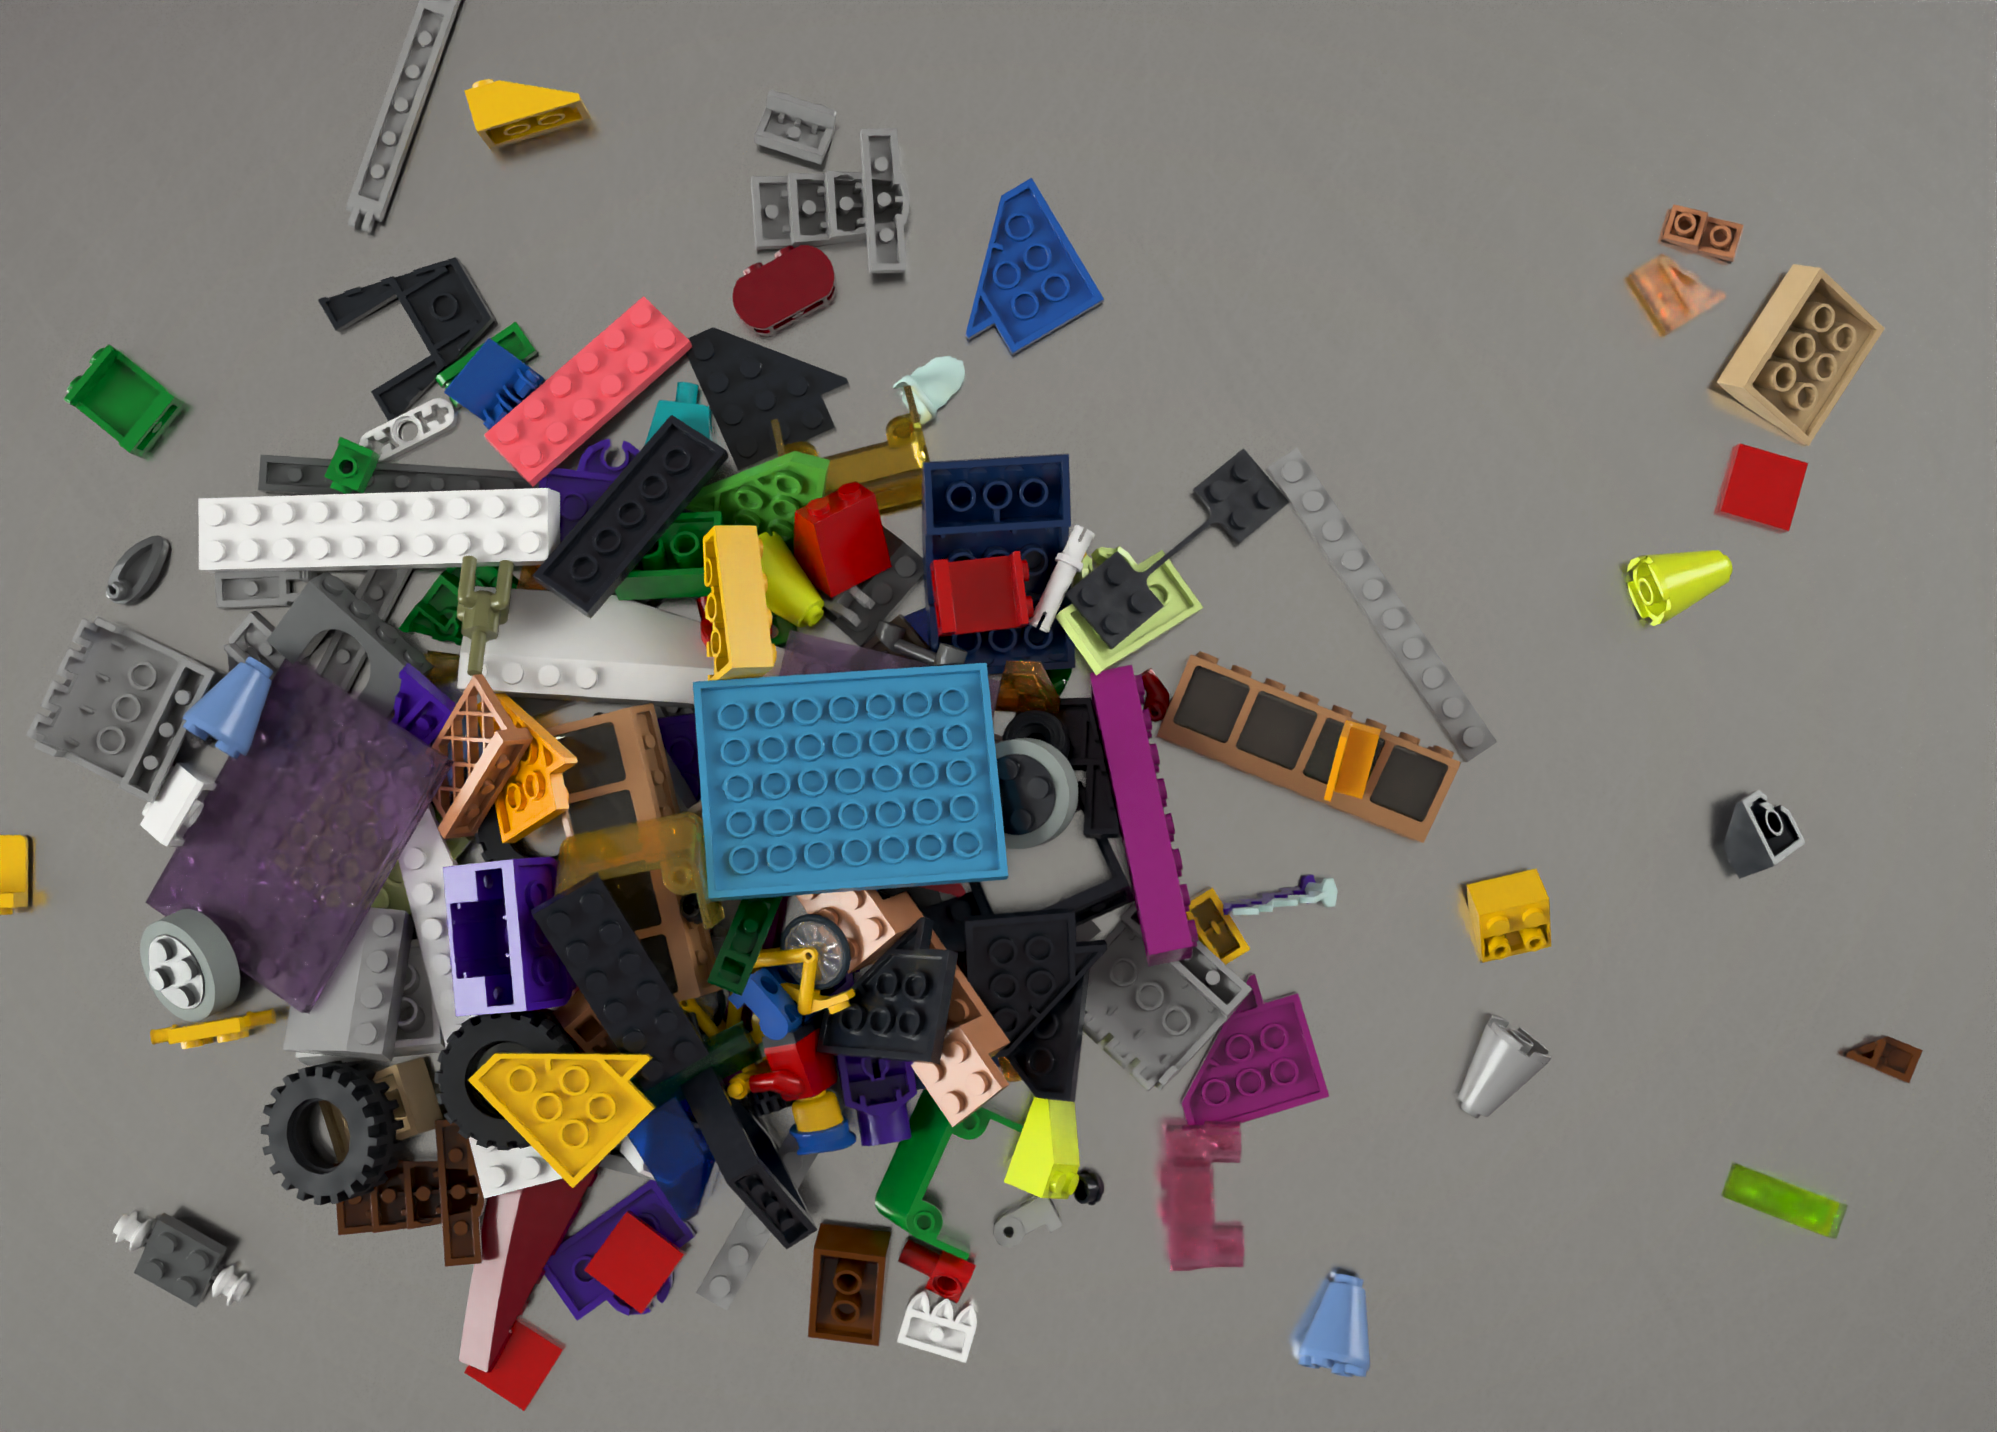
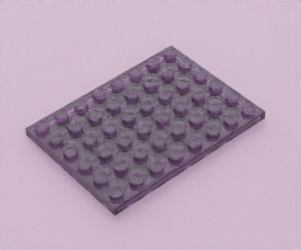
(302, 832)

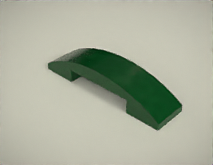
(743, 943)

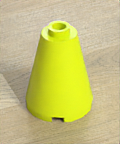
(1675, 581)
(789, 588)

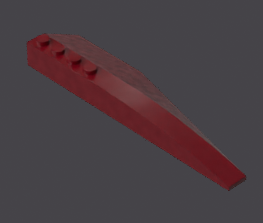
(517, 1241)

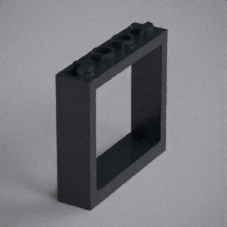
(1088, 903)
(748, 1158)

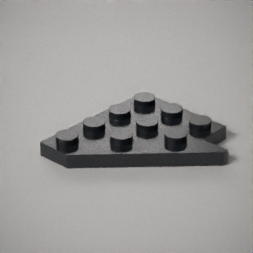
(896, 1004)
(1051, 1051)

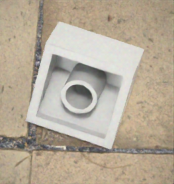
(177, 804)

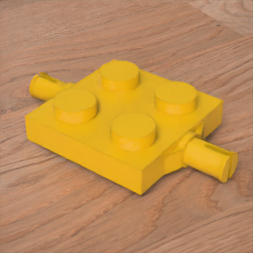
(203, 1033)

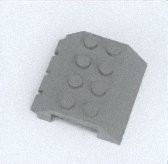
(120, 706)
(1156, 1012)

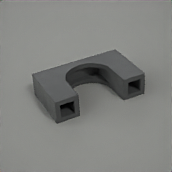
(330, 605)

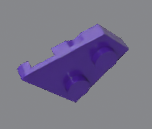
(421, 705)

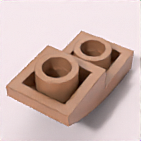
(1702, 233)

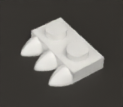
(937, 1329)

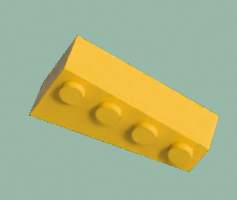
(737, 603)

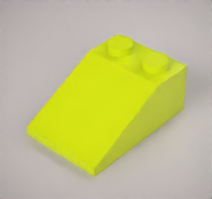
(1047, 1151)

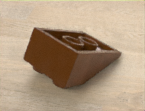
(848, 1284)

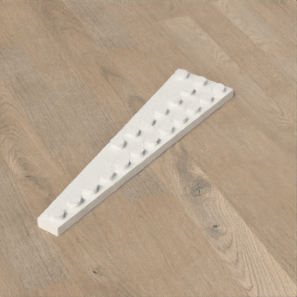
(424, 883)

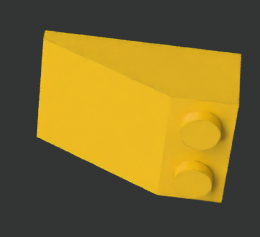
(516, 111)

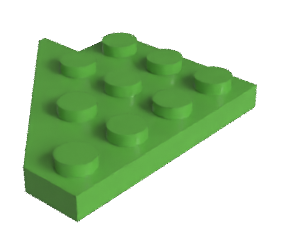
(767, 494)

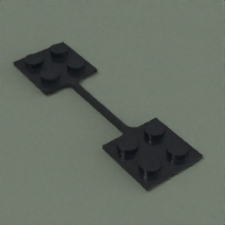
(1118, 598)

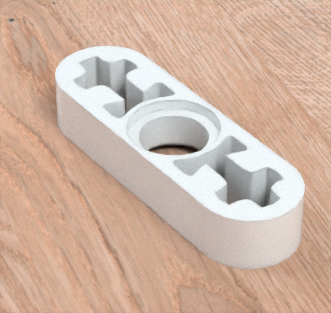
(427, 411)

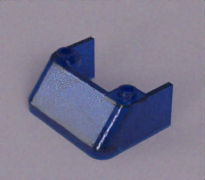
(677, 1157)

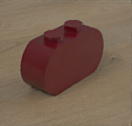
(784, 288)

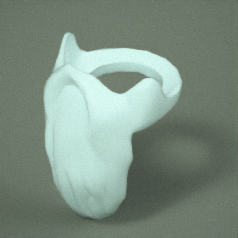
(933, 385)

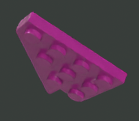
(1256, 1063)

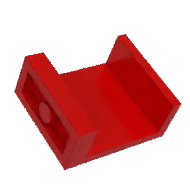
(981, 594)

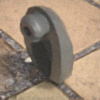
(137, 570)

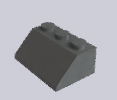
(886, 589)

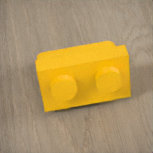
(13, 873)

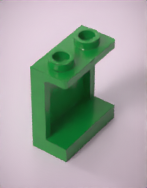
(123, 399)

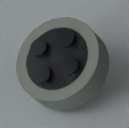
(1035, 791)

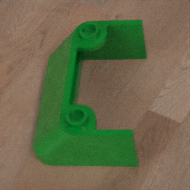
(914, 1165)

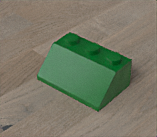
(674, 562)

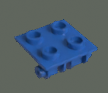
(493, 383)

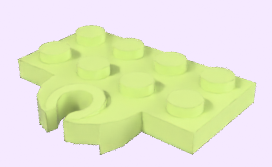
(1164, 583)

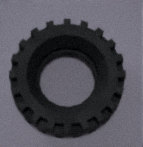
(369, 1124)

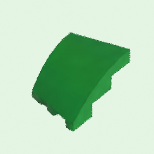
(438, 608)

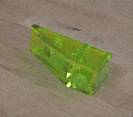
(1786, 1201)

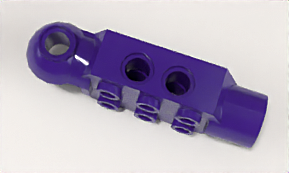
(876, 1091)

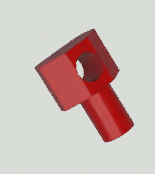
(946, 1271)

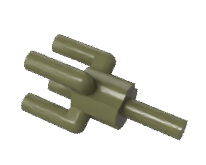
(482, 610)

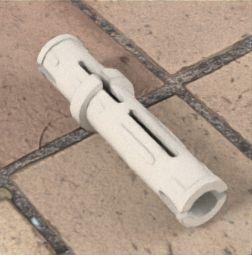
(1061, 578)

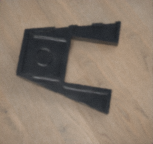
(443, 311)
(1087, 754)

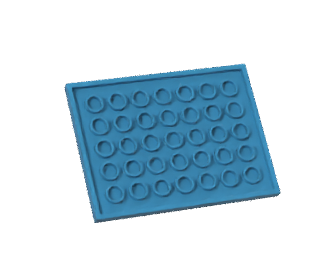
(848, 781)

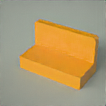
(1352, 760)

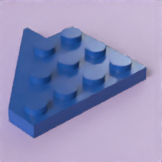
(1029, 273)

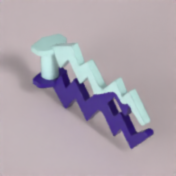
(1307, 893)

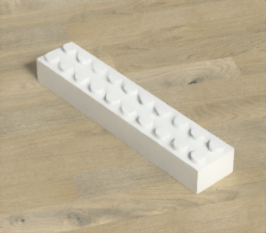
(378, 530)

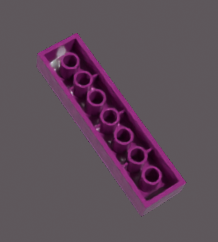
(1144, 826)

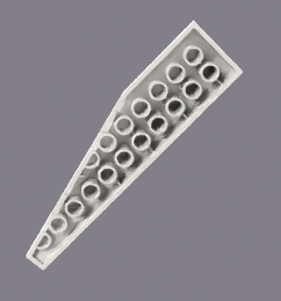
(615, 657)

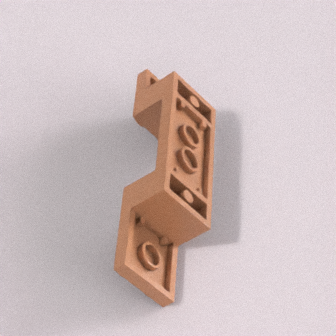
(972, 1036)

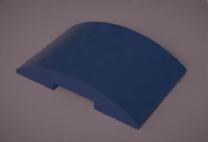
(989, 512)

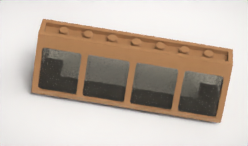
(1295, 743)
(625, 780)

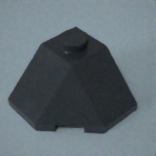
(1760, 835)

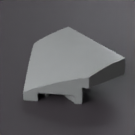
(251, 641)

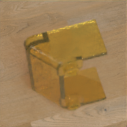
(885, 468)
(662, 843)

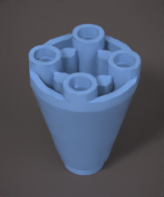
(232, 708)
(1339, 1330)

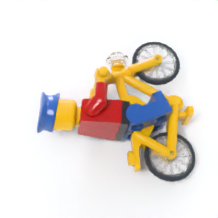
(787, 1020)

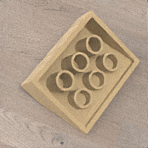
(1801, 353)

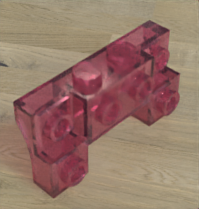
(1190, 1207)

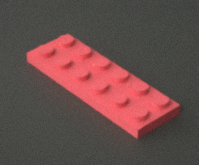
(588, 391)

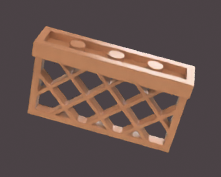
(485, 774)

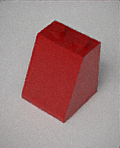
(841, 539)

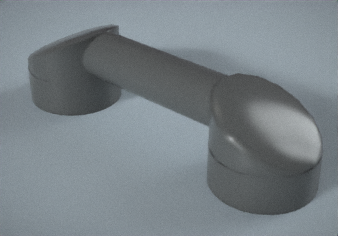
(892, 637)

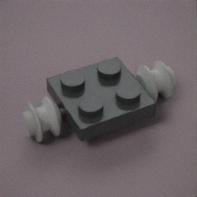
(180, 1259)

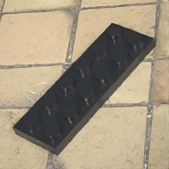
(630, 516)
(619, 979)

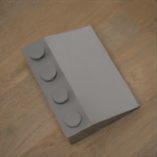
(364, 995)

